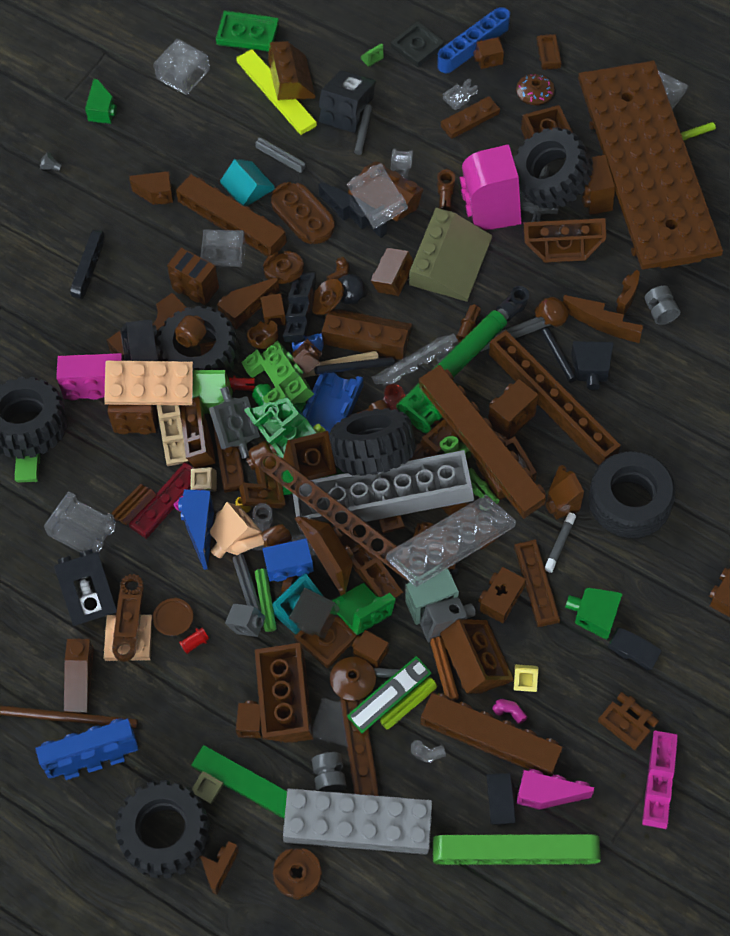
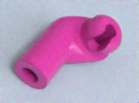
(510, 707)

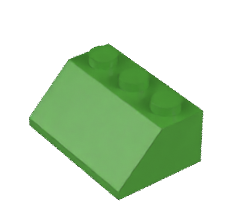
(207, 387)

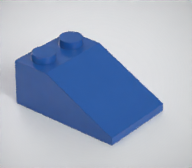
(198, 514)

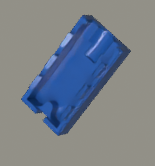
(332, 400)
(87, 749)

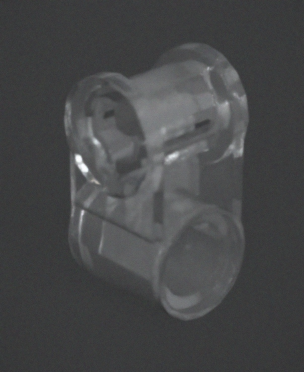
(401, 162)

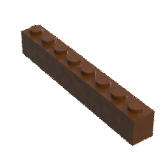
(554, 398)
(482, 442)

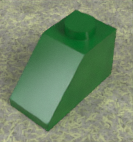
(100, 104)

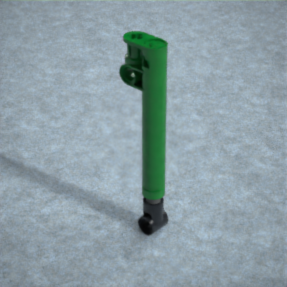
(416, 404)

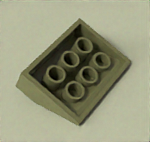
(449, 256)

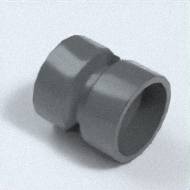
(662, 305)
(328, 768)

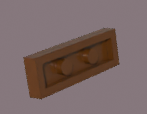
(470, 117)

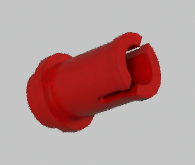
(240, 383)
(194, 640)

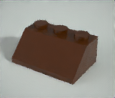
(290, 72)
(410, 190)
(476, 655)

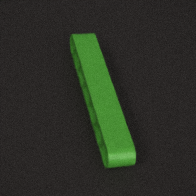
(515, 849)

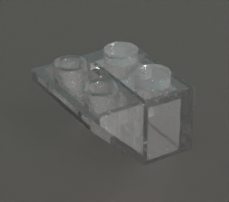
(223, 247)

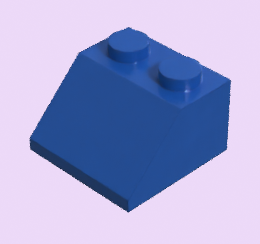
(288, 560)

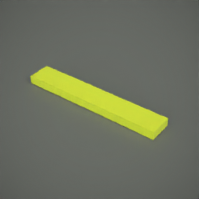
(261, 75)

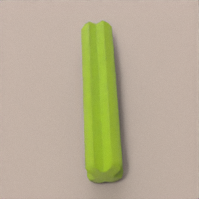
(408, 703)

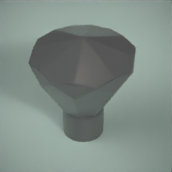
(48, 162)

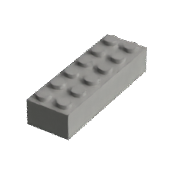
(357, 821)

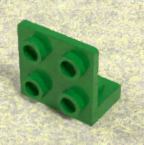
(363, 609)

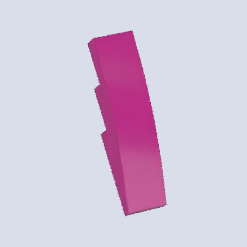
(660, 779)

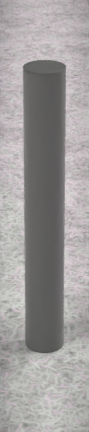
(363, 130)

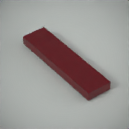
(162, 504)

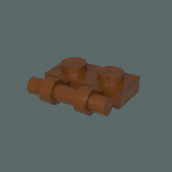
(624, 725)

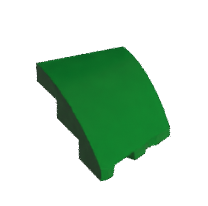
(280, 423)

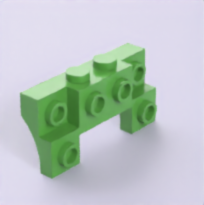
(282, 371)

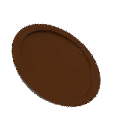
(173, 616)

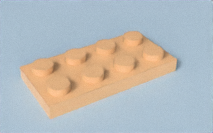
(148, 383)

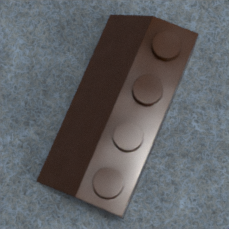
(366, 333)
(283, 693)

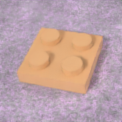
(143, 649)

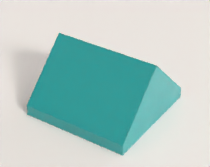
(246, 182)
(286, 602)

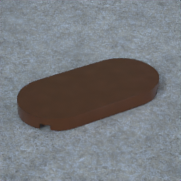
(302, 213)

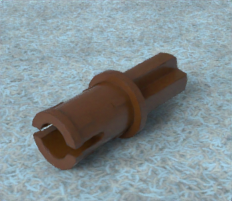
(469, 322)

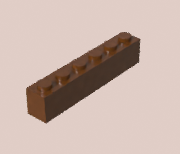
(231, 215)
(490, 734)

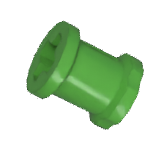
(450, 444)

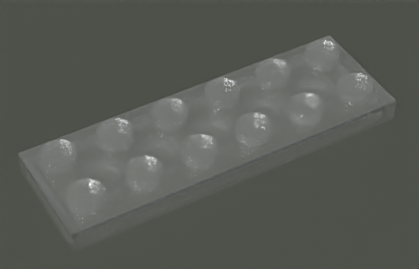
(450, 540)

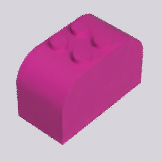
(491, 188)

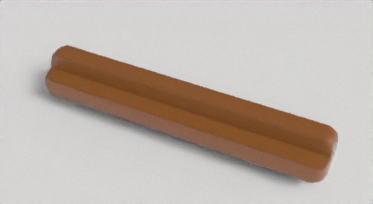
(444, 668)

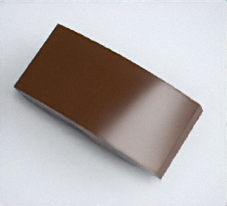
(629, 290)

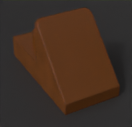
(218, 871)

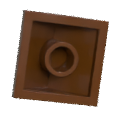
(311, 455)

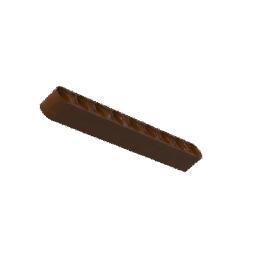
(335, 506)

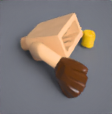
(238, 533)

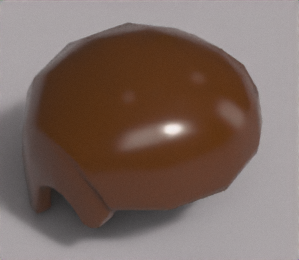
(553, 311)
(263, 335)

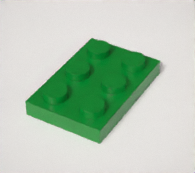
(247, 30)

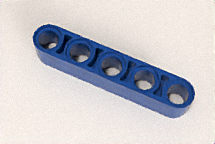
(463, 46)

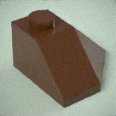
(564, 494)

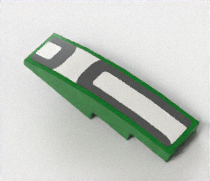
(389, 694)

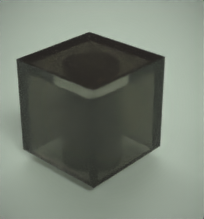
(314, 613)

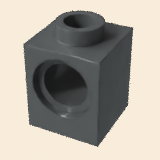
(245, 620)

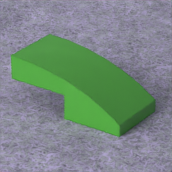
(27, 469)

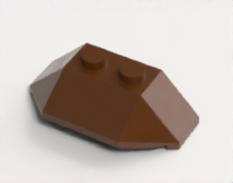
(565, 238)
(329, 550)

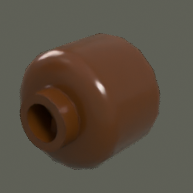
(190, 331)
(259, 450)

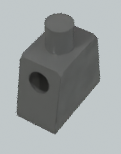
(442, 614)

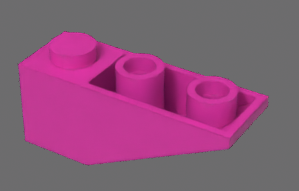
(545, 791)

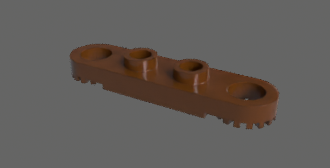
(128, 617)

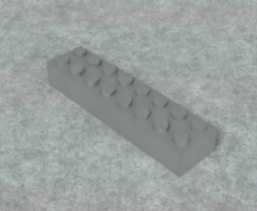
(404, 490)

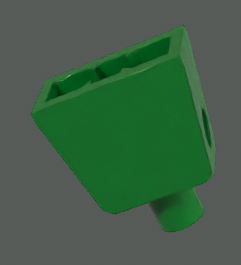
(595, 610)

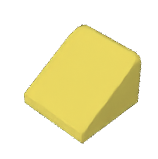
(526, 678)

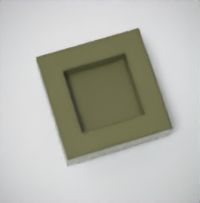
(207, 787)

